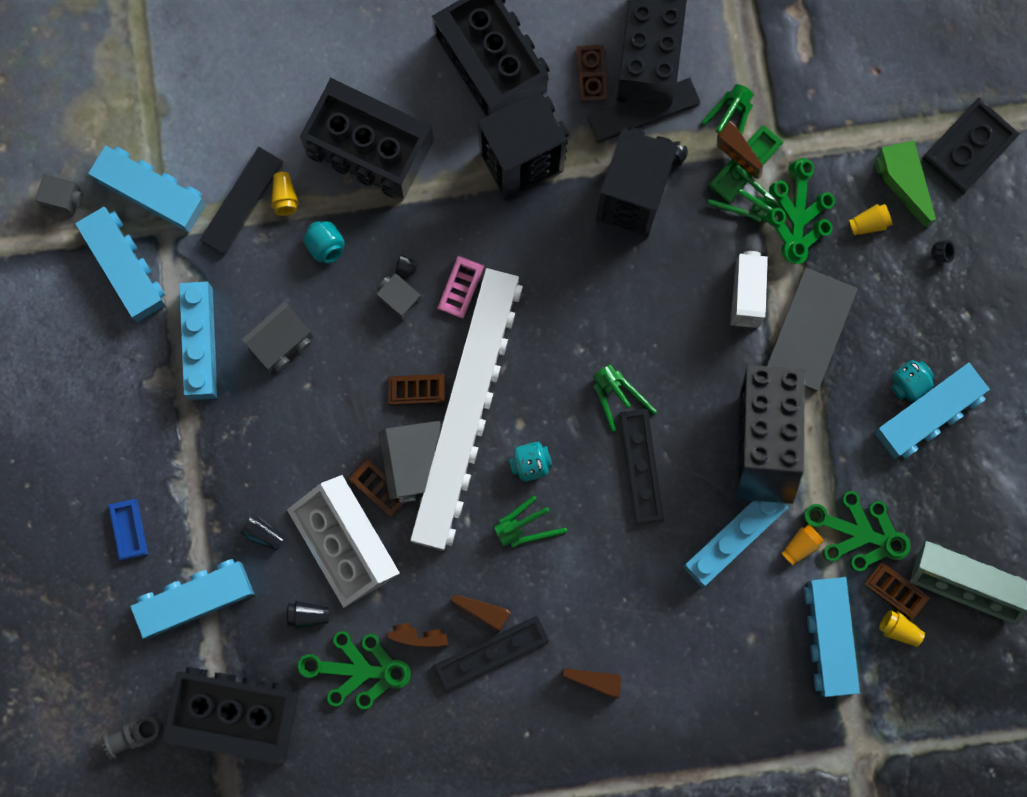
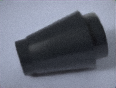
(262, 532)
(306, 614)

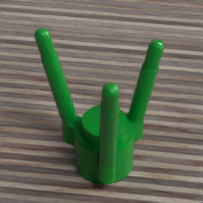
(737, 101)
(760, 205)
(609, 381)
(510, 530)

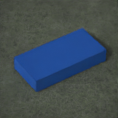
(128, 529)

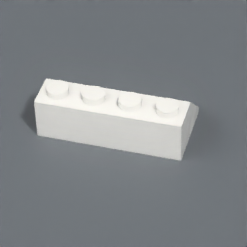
(342, 540)

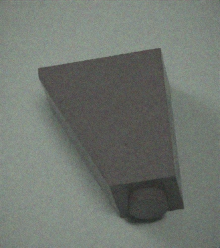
(408, 458)

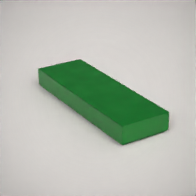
(728, 180)

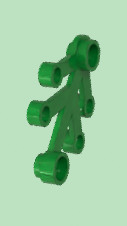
(797, 213)
(861, 533)
(359, 670)

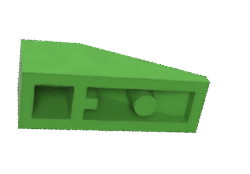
(905, 177)

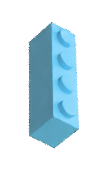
(147, 189)
(120, 263)
(198, 341)
(931, 411)
(732, 540)
(191, 600)
(832, 637)

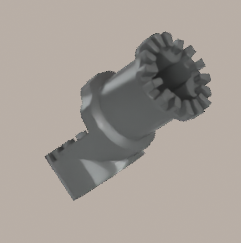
(129, 737)

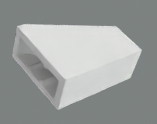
(749, 290)

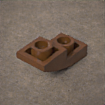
(591, 73)
(404, 634)

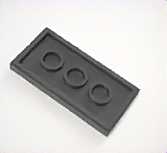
(813, 326)

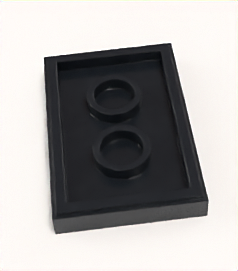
(971, 145)

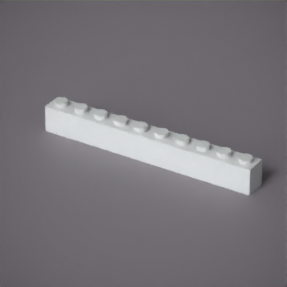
(465, 409)

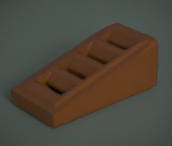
(737, 148)
(439, 399)
(371, 495)
(911, 589)
(488, 614)
(601, 682)

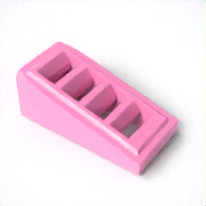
(460, 312)

